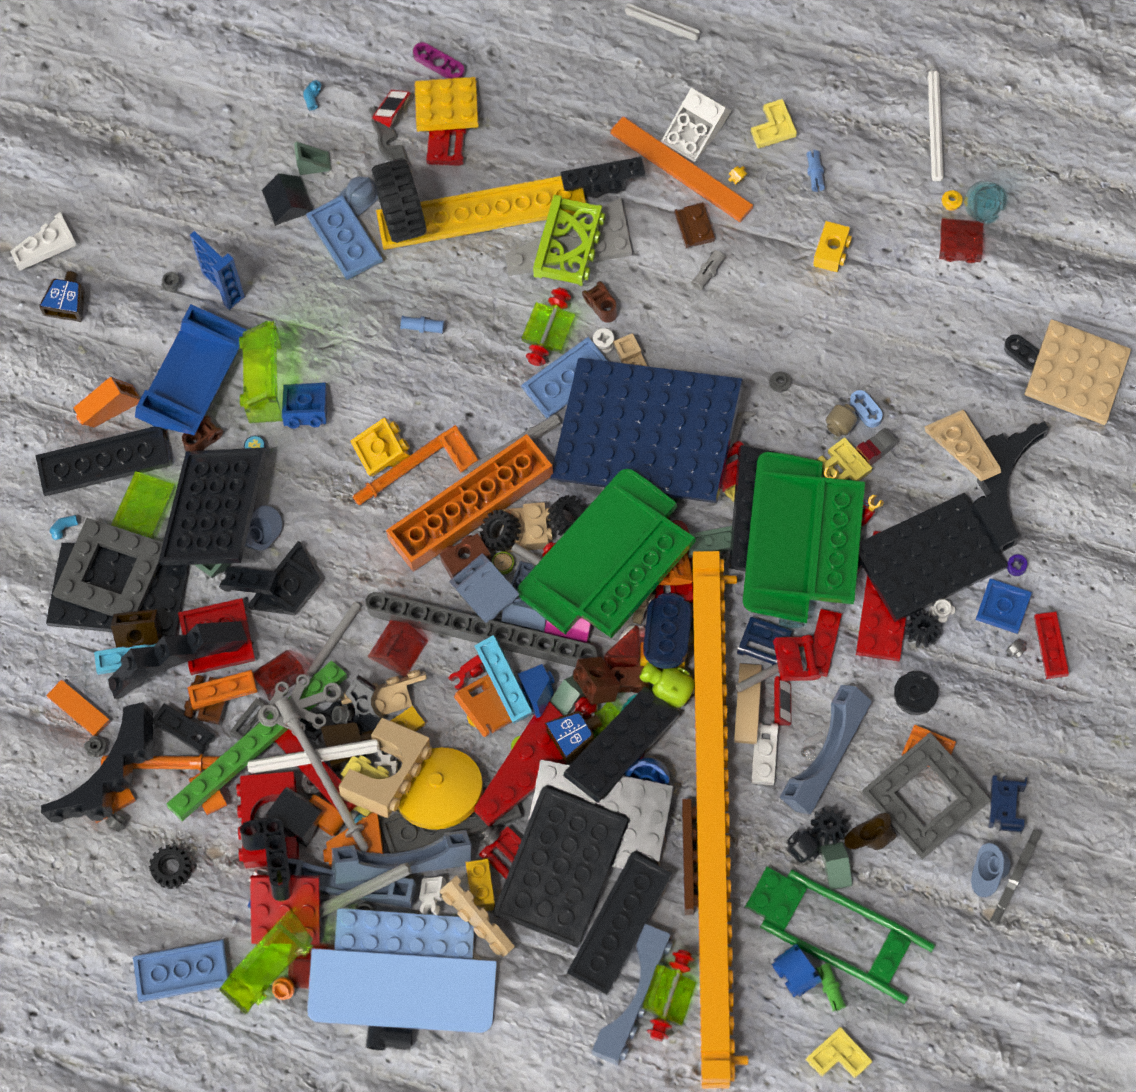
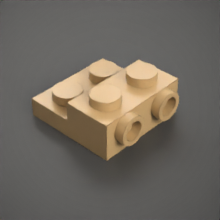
(533, 526)

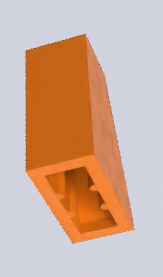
(106, 402)
(371, 834)

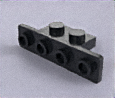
(604, 177)

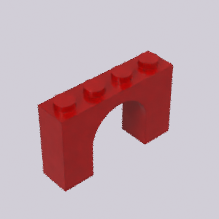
(254, 793)

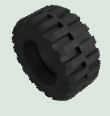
(399, 200)

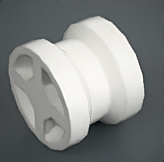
(604, 346)

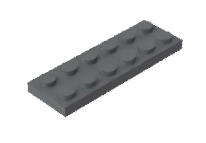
(405, 836)

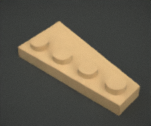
(965, 444)
(476, 916)

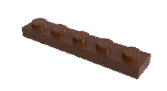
(689, 857)

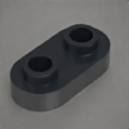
(1024, 351)

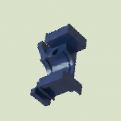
(1005, 803)

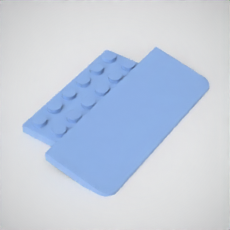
(402, 974)

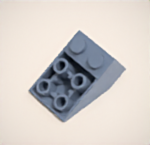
(484, 588)
(519, 612)

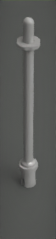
(292, 720)

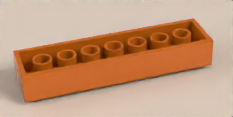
(469, 501)

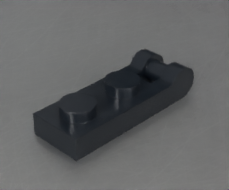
(249, 580)
(182, 728)

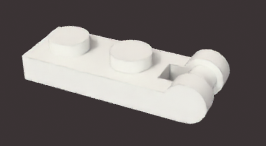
(765, 755)

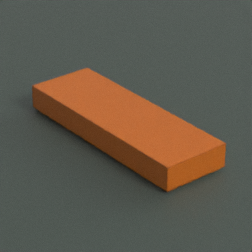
(222, 689)
(78, 708)

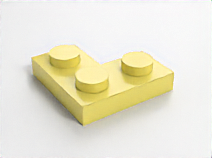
(778, 126)
(841, 1049)

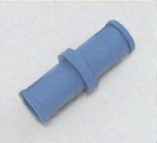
(815, 170)
(422, 324)

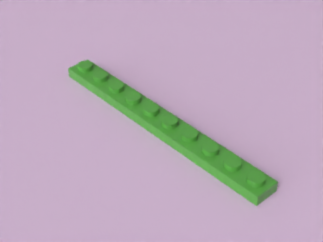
(244, 750)

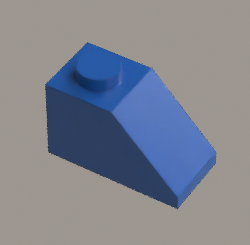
(537, 687)

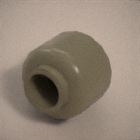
(841, 420)

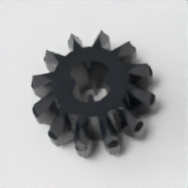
(916, 634)
(838, 825)

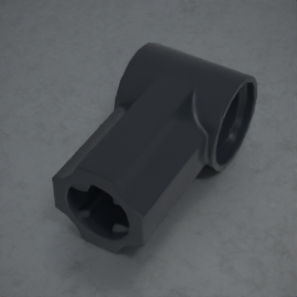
(387, 1037)

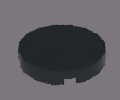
(915, 693)

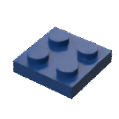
(1003, 606)

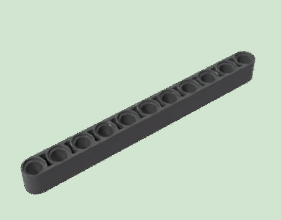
(473, 623)

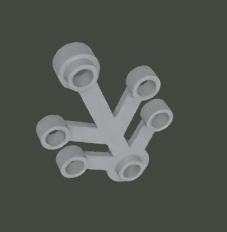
(297, 704)

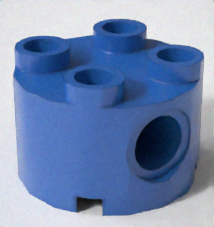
(797, 971)

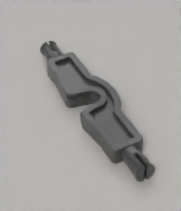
(385, 136)
(1015, 877)

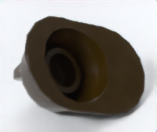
(873, 833)

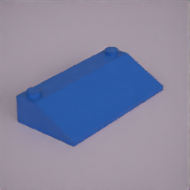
(190, 372)

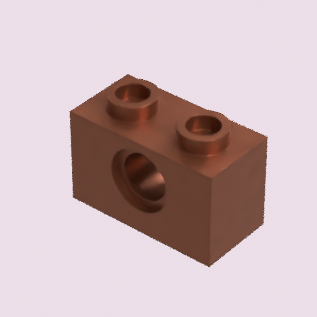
(470, 545)
(596, 680)

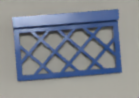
(219, 271)

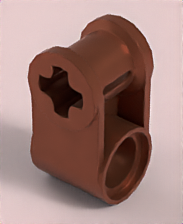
(599, 299)
(205, 435)
(630, 679)

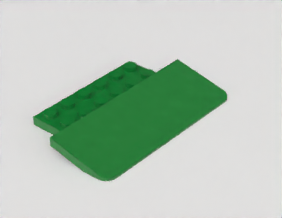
(801, 538)
(608, 558)

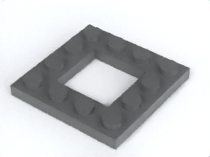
(92, 536)
(932, 754)

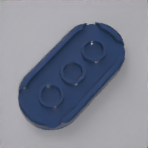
(667, 631)

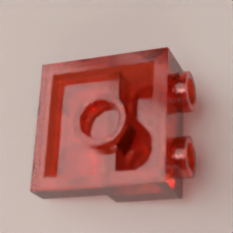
(961, 240)

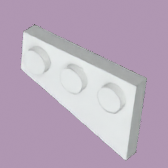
(46, 243)

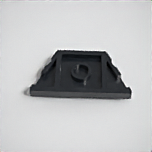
(295, 585)

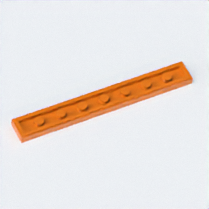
(681, 169)

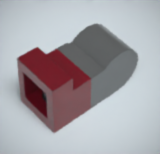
(877, 446)

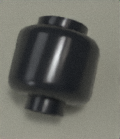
(803, 846)

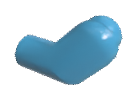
(311, 93)
(61, 524)

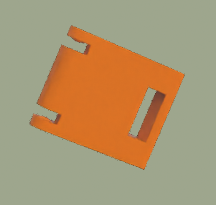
(485, 707)

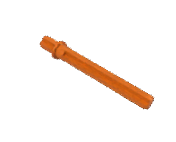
(397, 471)
(175, 762)

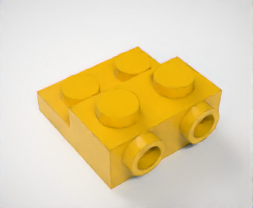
(380, 446)

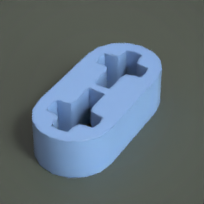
(862, 412)

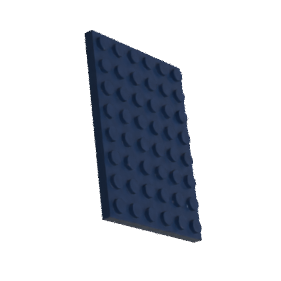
(648, 420)

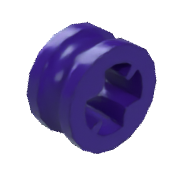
(1020, 559)

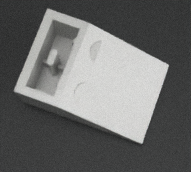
(695, 125)

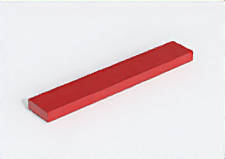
(290, 744)

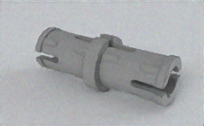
(707, 270)

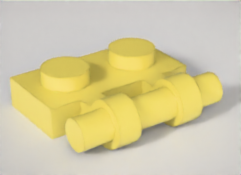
(848, 459)

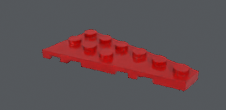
(520, 769)

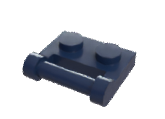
(762, 634)

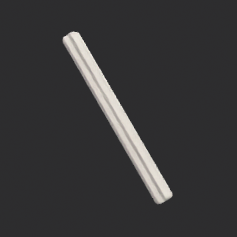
(935, 126)
(324, 754)

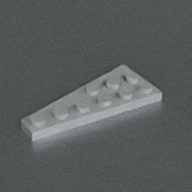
(612, 244)

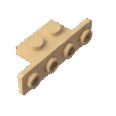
(393, 694)

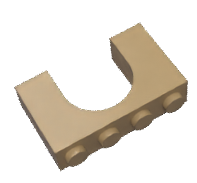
(384, 795)

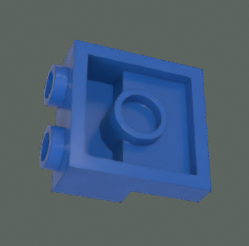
(304, 405)

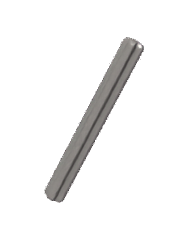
(534, 433)
(365, 889)

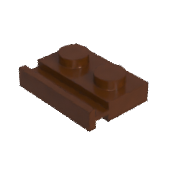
(694, 225)

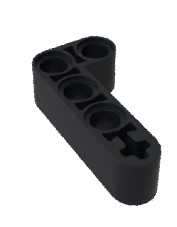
(270, 835)

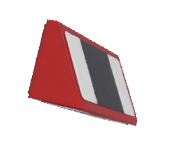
(391, 107)
(782, 702)

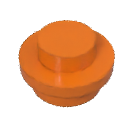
(283, 988)

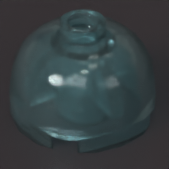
(984, 201)

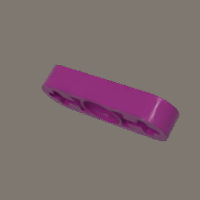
(434, 54)

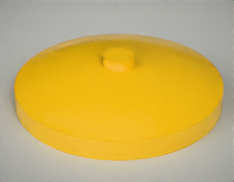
(443, 790)

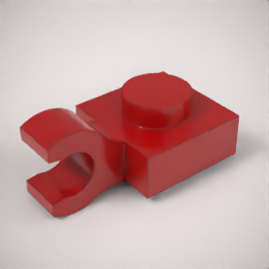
(470, 669)

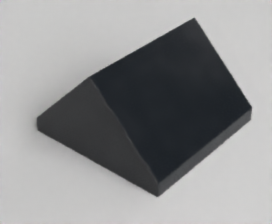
(286, 198)
(296, 814)

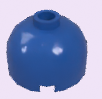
(650, 770)

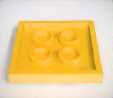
(446, 104)

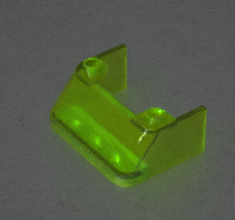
(260, 373)
(266, 962)

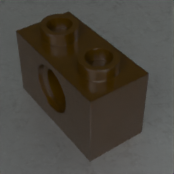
(125, 626)

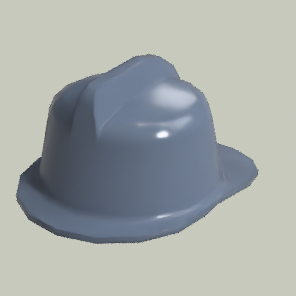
(360, 194)
(264, 528)
(989, 869)

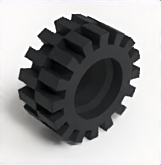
(556, 513)
(508, 535)
(164, 855)

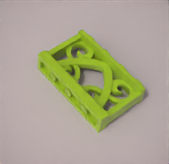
(558, 216)

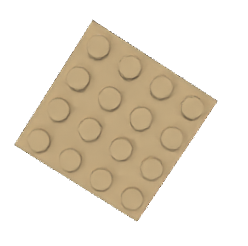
(1077, 372)

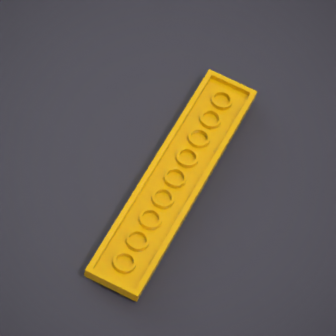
(485, 210)

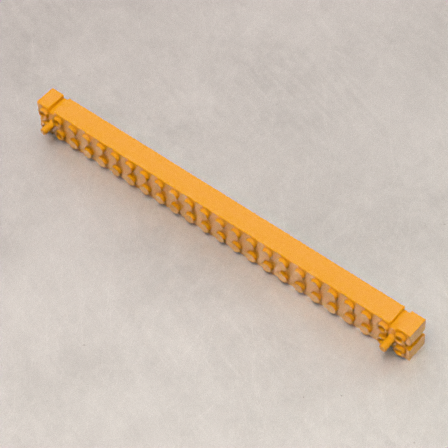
(712, 822)

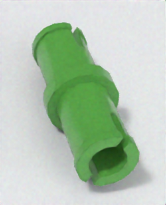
(831, 987)

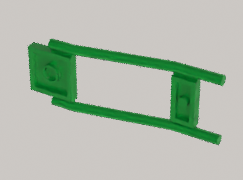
(777, 899)

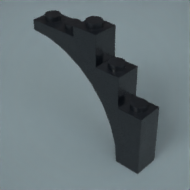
(994, 508)
(174, 650)
(115, 774)

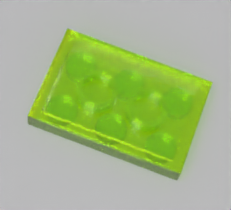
(143, 505)

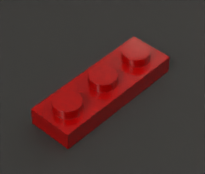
(825, 639)
(1051, 645)

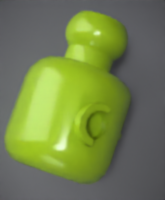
(670, 684)

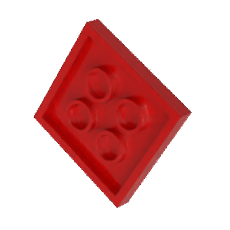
(221, 612)
(303, 903)

